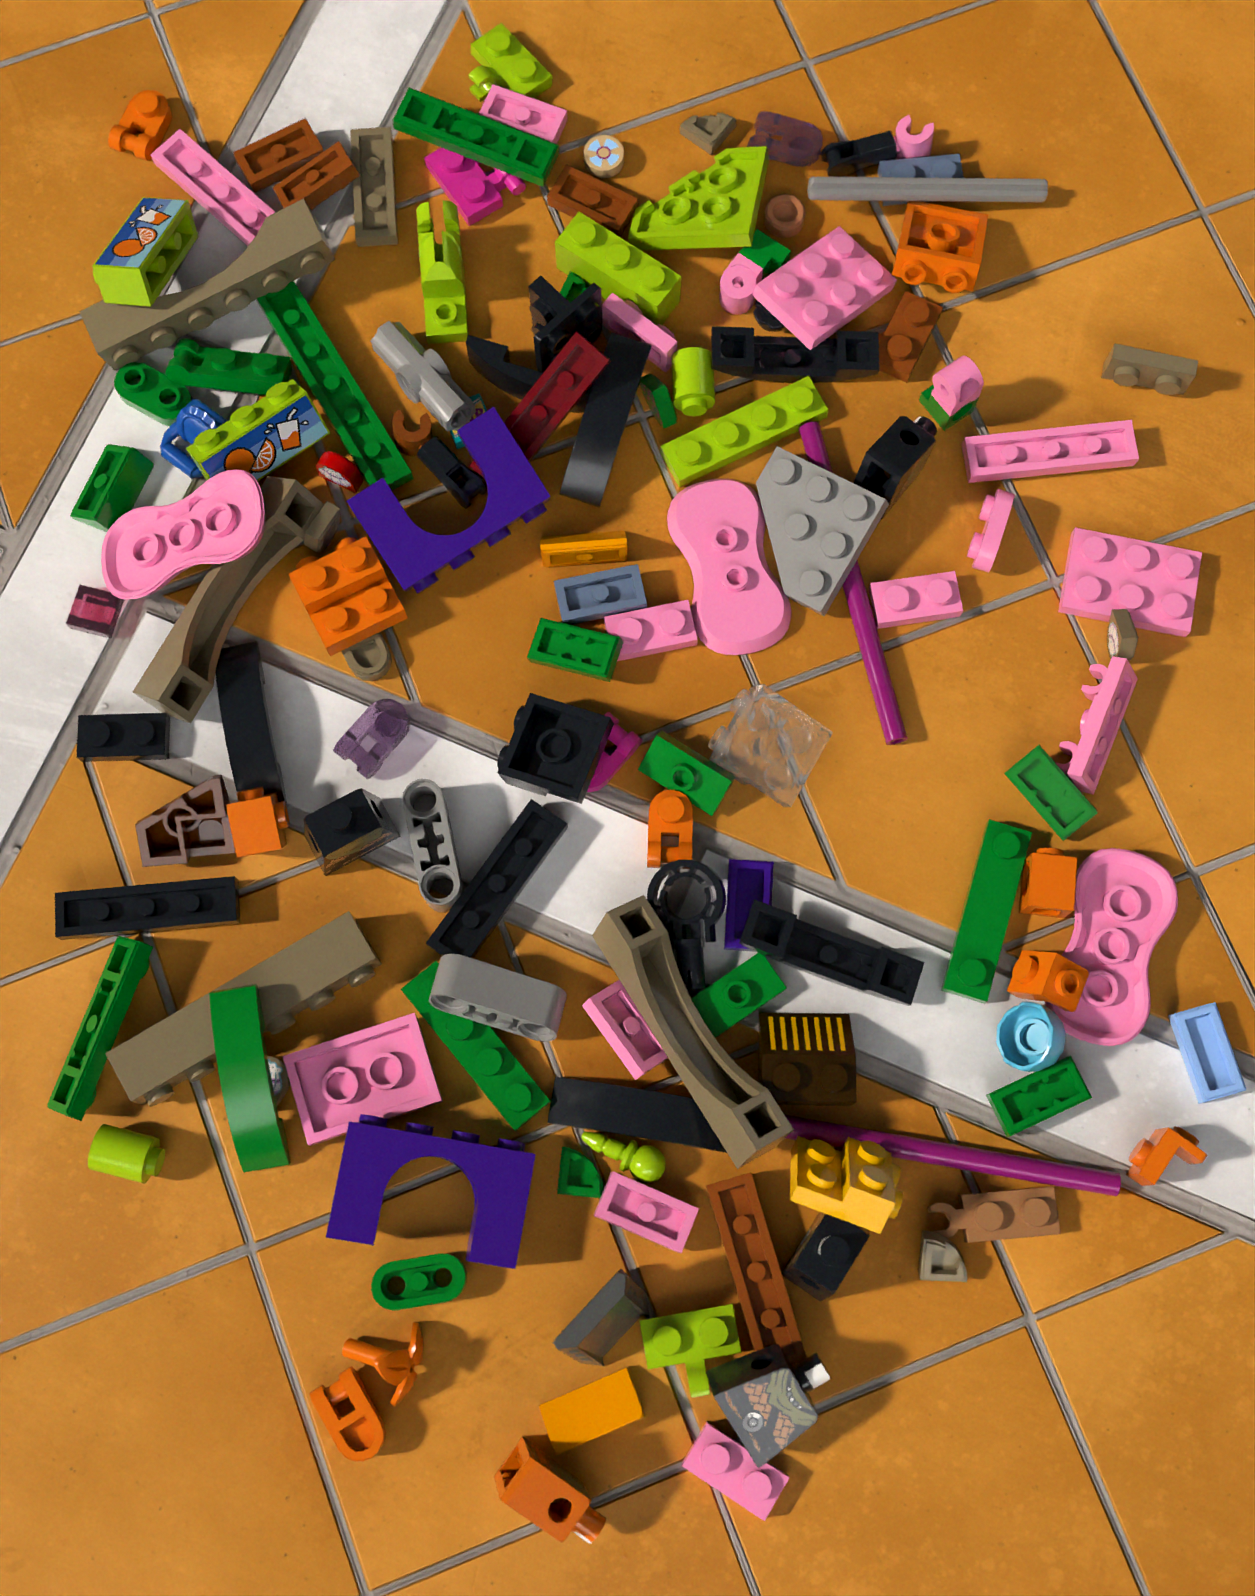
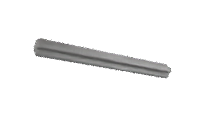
(927, 189)

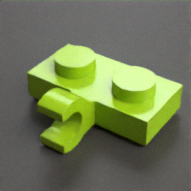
(507, 65)
(690, 1340)

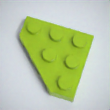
(708, 207)

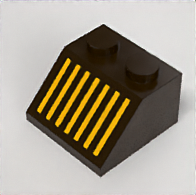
(807, 1058)

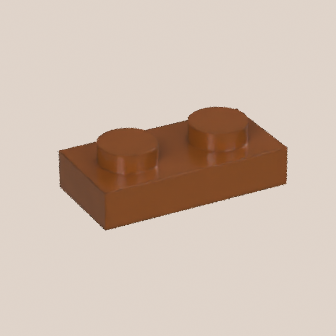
(278, 155)
(318, 178)
(594, 198)
(907, 335)

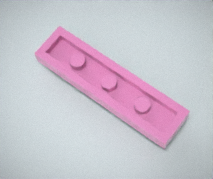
(212, 186)
(1050, 451)

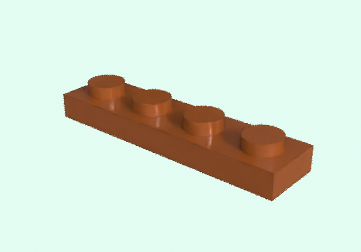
(755, 1266)

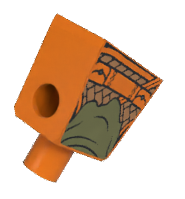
(533, 1480)

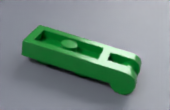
(226, 368)

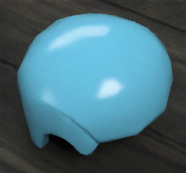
(1030, 1037)

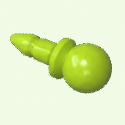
(644, 1162)

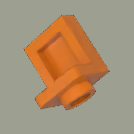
(1048, 979)
(1153, 1155)

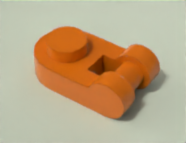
(145, 113)
(669, 816)
(359, 1432)

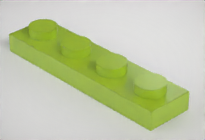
(743, 431)

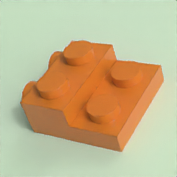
(940, 246)
(347, 594)

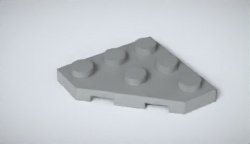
(815, 526)

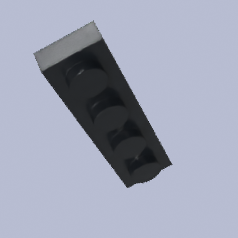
(498, 882)
(147, 908)

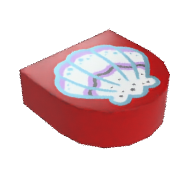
(339, 471)

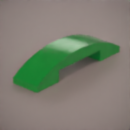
(247, 1078)

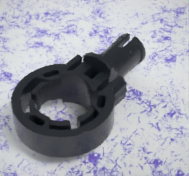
(689, 951)

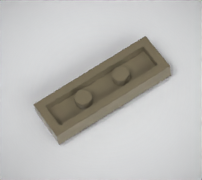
(375, 187)

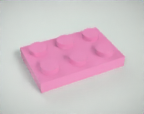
(824, 287)
(1126, 573)
(367, 1072)

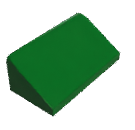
(112, 486)

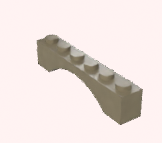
(281, 252)
(188, 658)
(731, 1100)

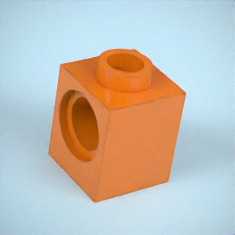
(1048, 883)

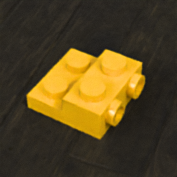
(846, 1184)

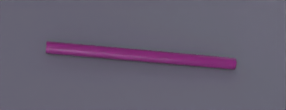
(862, 615)
(963, 1157)

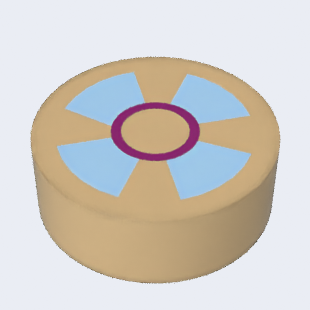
(603, 156)

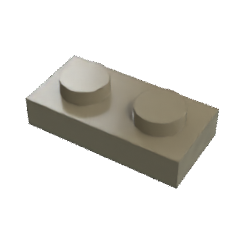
(1149, 369)

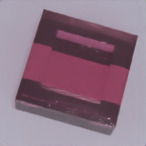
(94, 611)

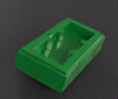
(575, 649)
(686, 771)
(1051, 792)
(738, 994)
(1038, 1096)

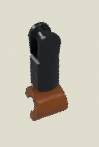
(437, 458)

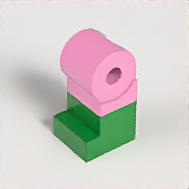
(748, 269)
(953, 392)

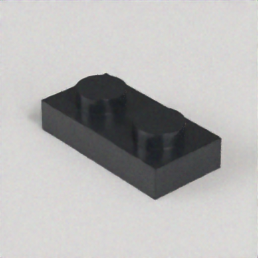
(123, 737)

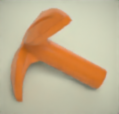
(393, 1366)

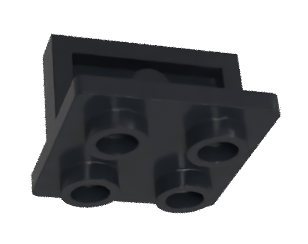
(558, 320)

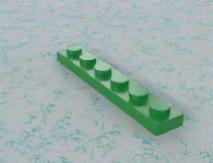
(334, 387)

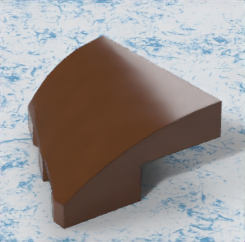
(187, 826)

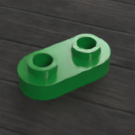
(151, 392)
(420, 1281)

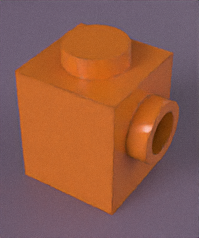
(257, 822)

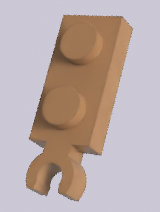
(1002, 1215)

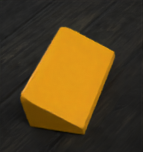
(583, 548)
(591, 1411)

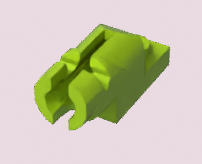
(442, 276)

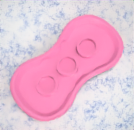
(209, 526)
(735, 595)
(1119, 917)

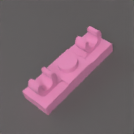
(1099, 723)

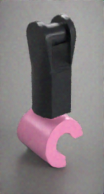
(865, 152)

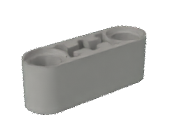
(439, 819)
(498, 997)

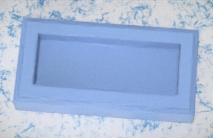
(1207, 1052)

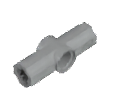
(423, 376)

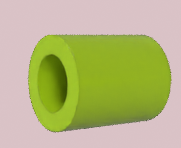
(692, 381)
(125, 1154)

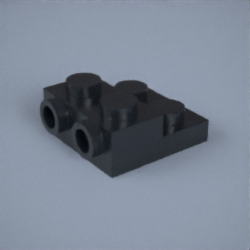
(554, 748)

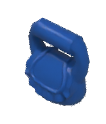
(190, 423)

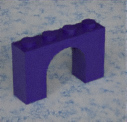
(512, 495)
(496, 1174)

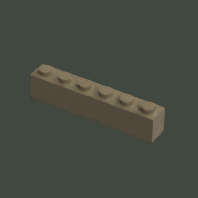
(287, 984)

